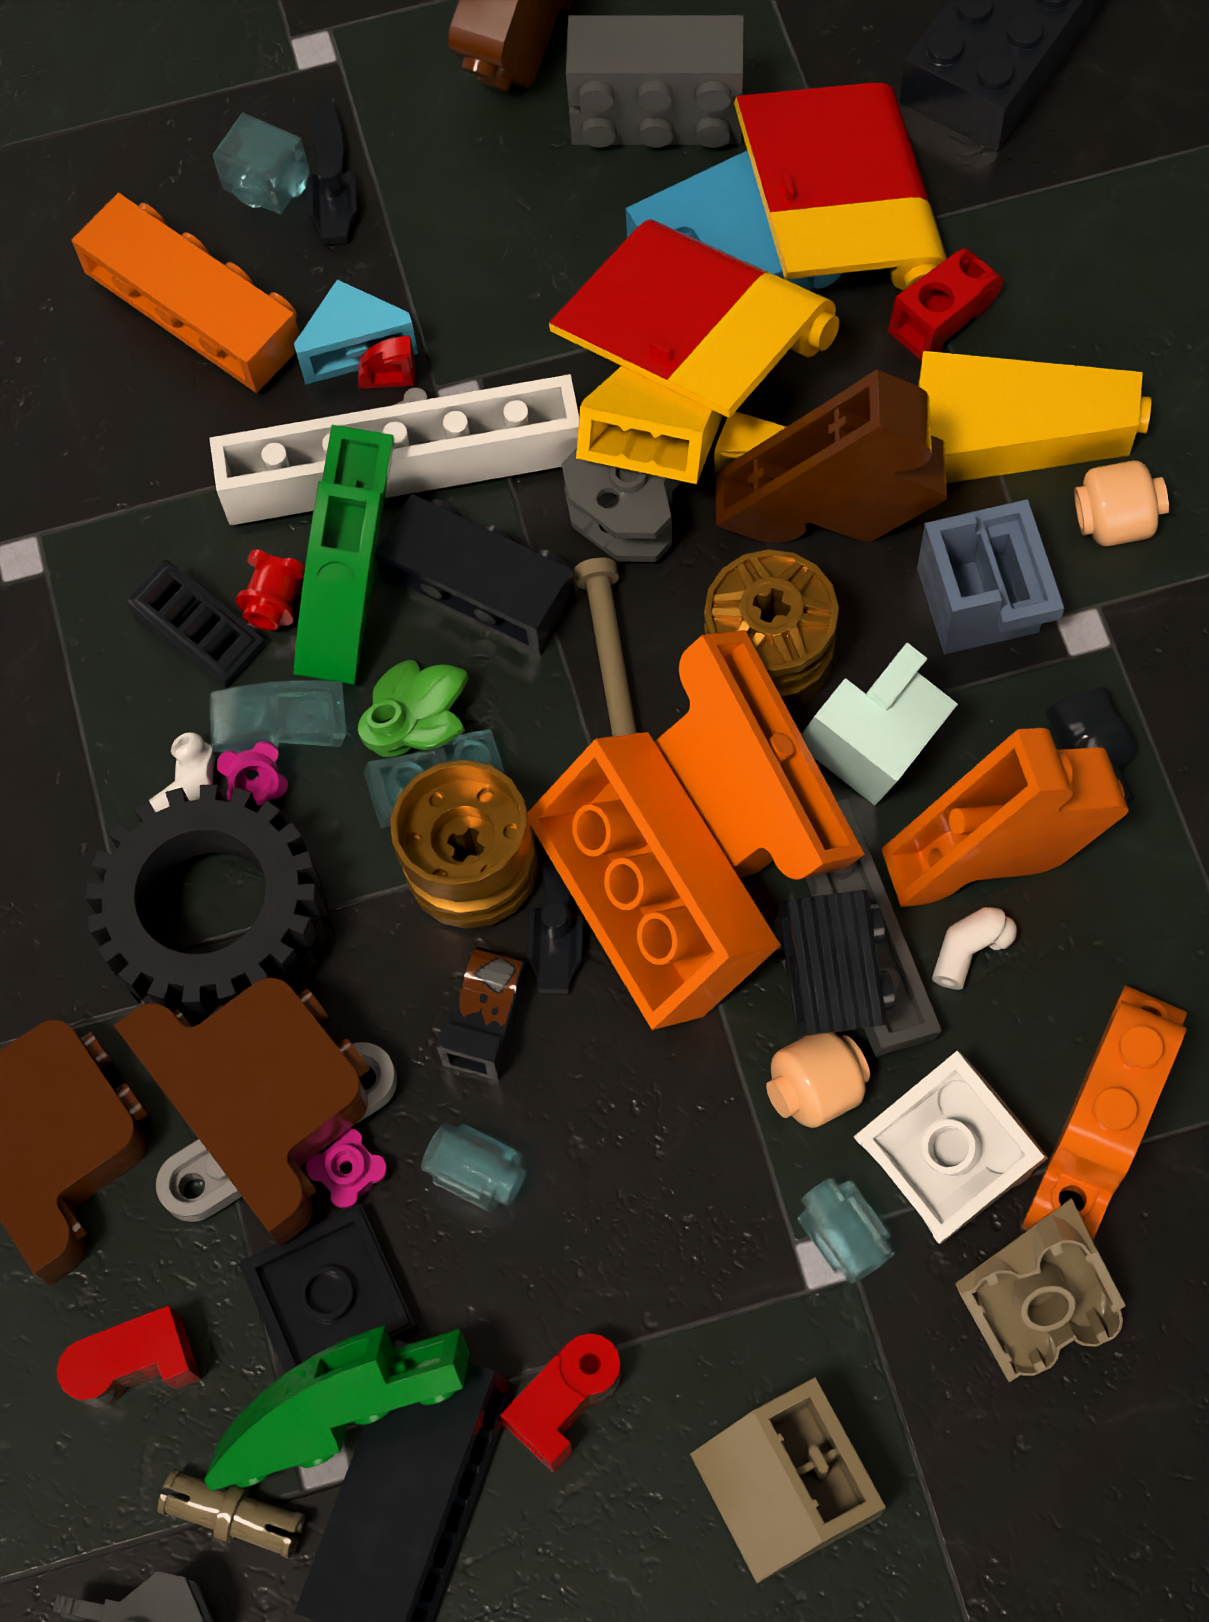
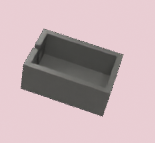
(654, 79)

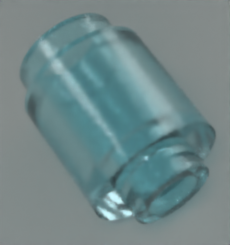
(473, 1166)
(845, 1229)

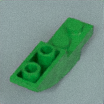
(342, 554)
(308, 1408)

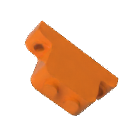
(752, 767)
(1007, 818)
(1111, 1107)

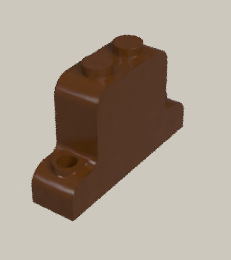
(503, 38)
(256, 1090)
(60, 1141)

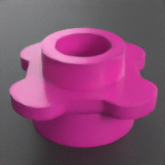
(261, 758)
(348, 1187)

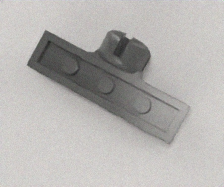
(913, 1017)

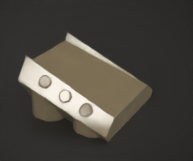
(1043, 1295)

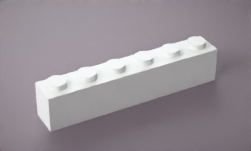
(435, 446)

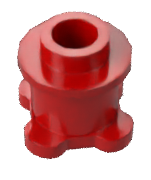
(271, 590)

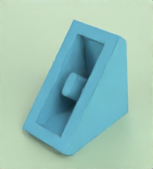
(344, 329)

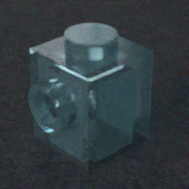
(261, 164)

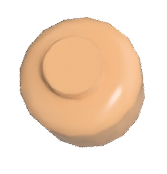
(1120, 503)
(818, 1078)

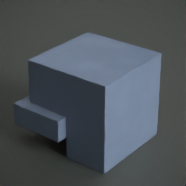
(987, 577)

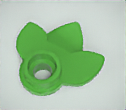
(413, 709)

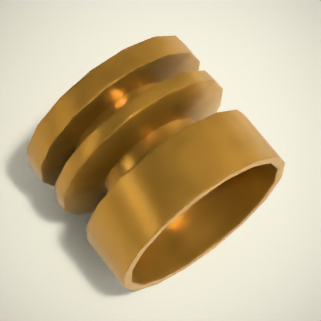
(805, 611)
(452, 816)

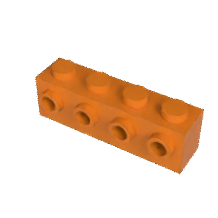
(188, 291)

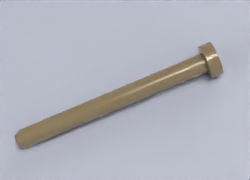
(597, 577)

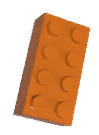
(651, 879)

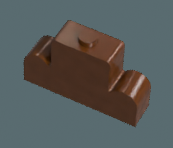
(845, 466)

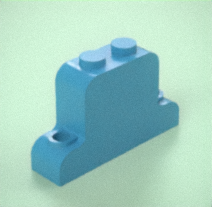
(722, 211)

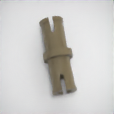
(231, 1513)

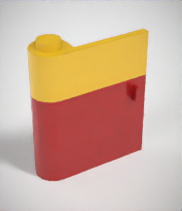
(840, 182)
(694, 317)

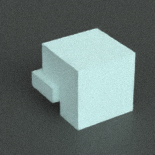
(878, 733)

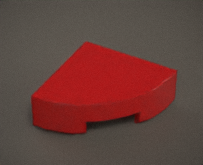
(388, 364)

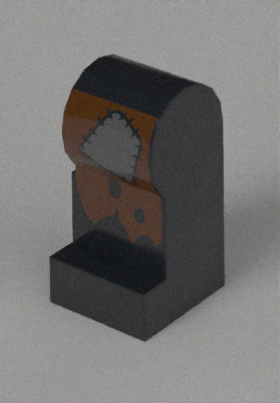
(484, 1014)

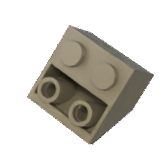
(787, 1480)

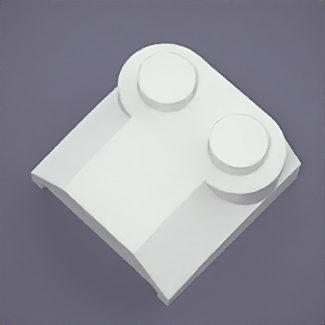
(952, 1146)

